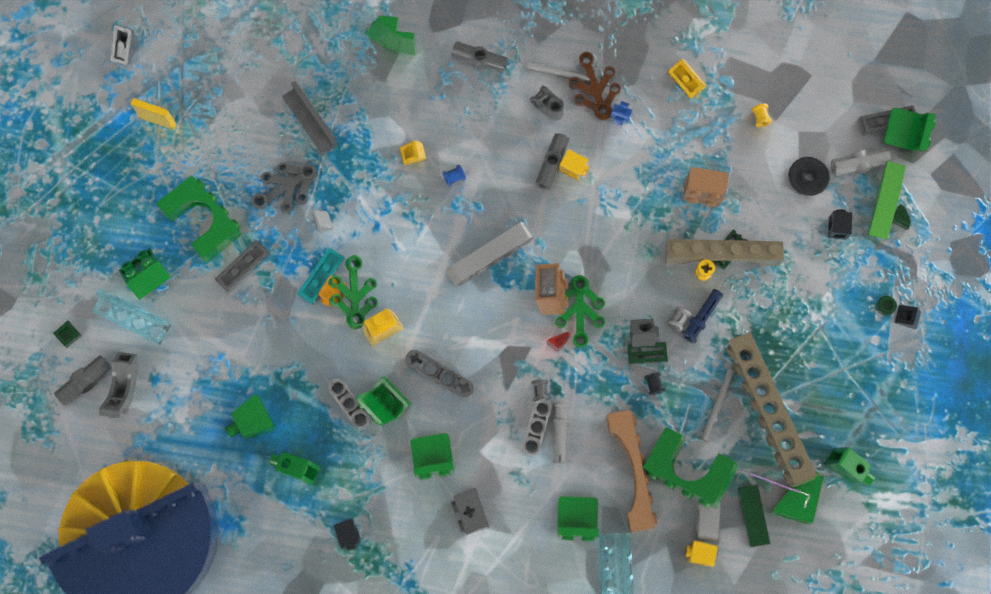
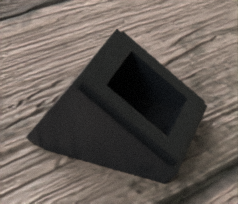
(908, 316)

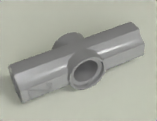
(860, 162)

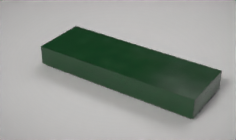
(753, 516)

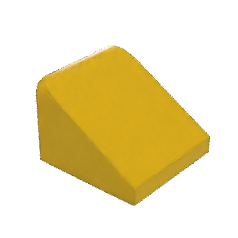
(412, 152)

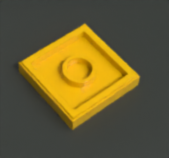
(153, 113)

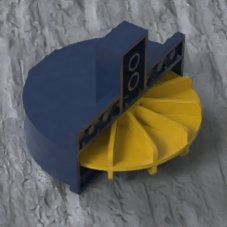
(135, 533)

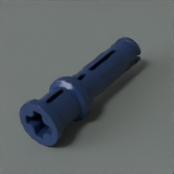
(698, 322)

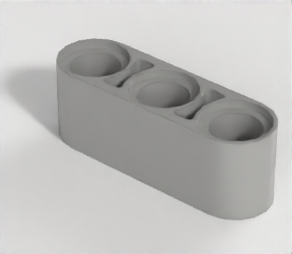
(343, 397)
(541, 419)
(707, 523)

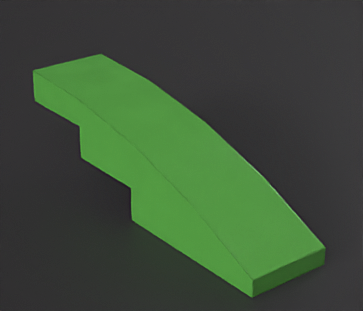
(886, 200)

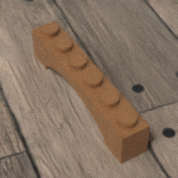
(622, 427)

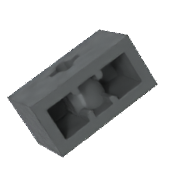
(478, 521)

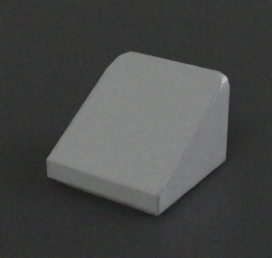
(322, 220)

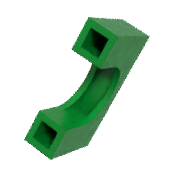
(192, 194)
(707, 489)

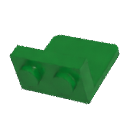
(909, 129)
(383, 402)
(432, 456)
(577, 518)

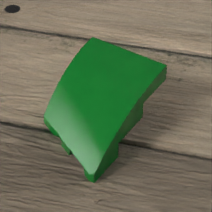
(386, 33)

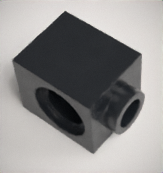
(840, 224)
(347, 534)

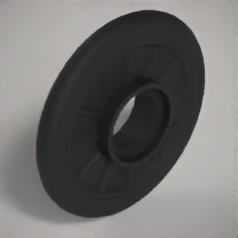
(805, 186)

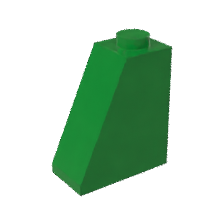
(792, 503)

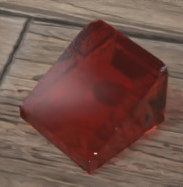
(558, 341)

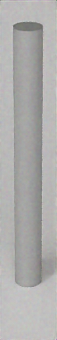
(558, 71)
(717, 405)

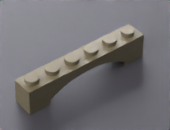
(758, 252)

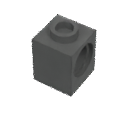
(643, 332)

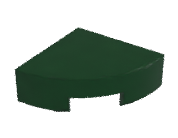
(902, 217)

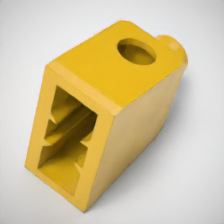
(381, 326)

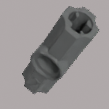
(469, 53)
(548, 171)
(82, 380)

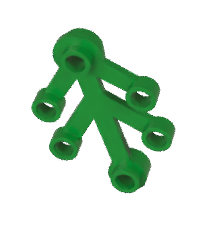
(353, 295)
(580, 308)

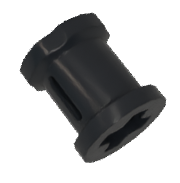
(654, 383)

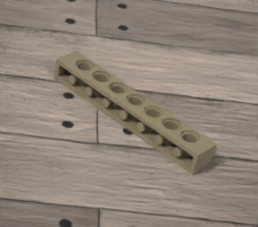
(746, 345)

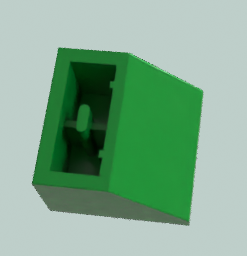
(144, 273)

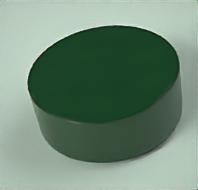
(886, 305)

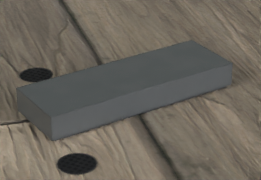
(878, 121)
(242, 266)

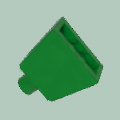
(251, 419)
(849, 465)
(295, 467)

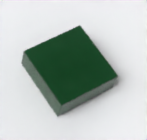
(67, 334)

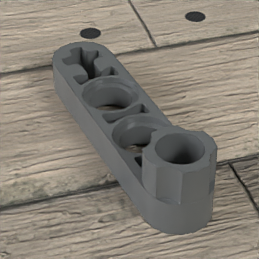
(437, 376)

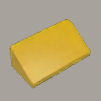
(687, 78)

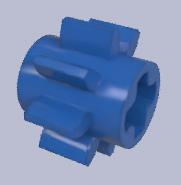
(621, 113)

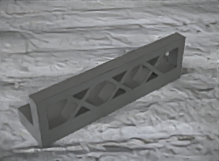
(310, 119)

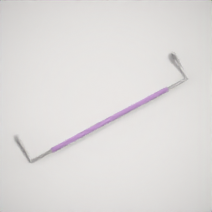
(776, 483)

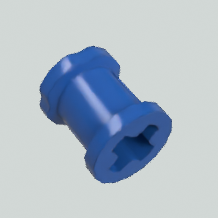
(454, 175)

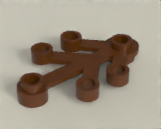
(595, 89)

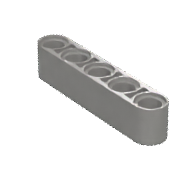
(489, 254)

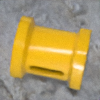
(761, 115)
(710, 267)

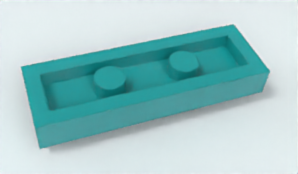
(326, 266)

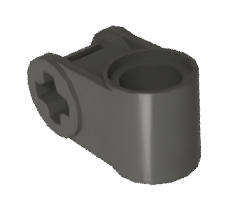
(545, 101)

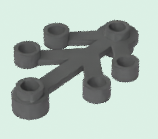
(287, 185)

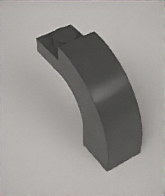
(122, 385)

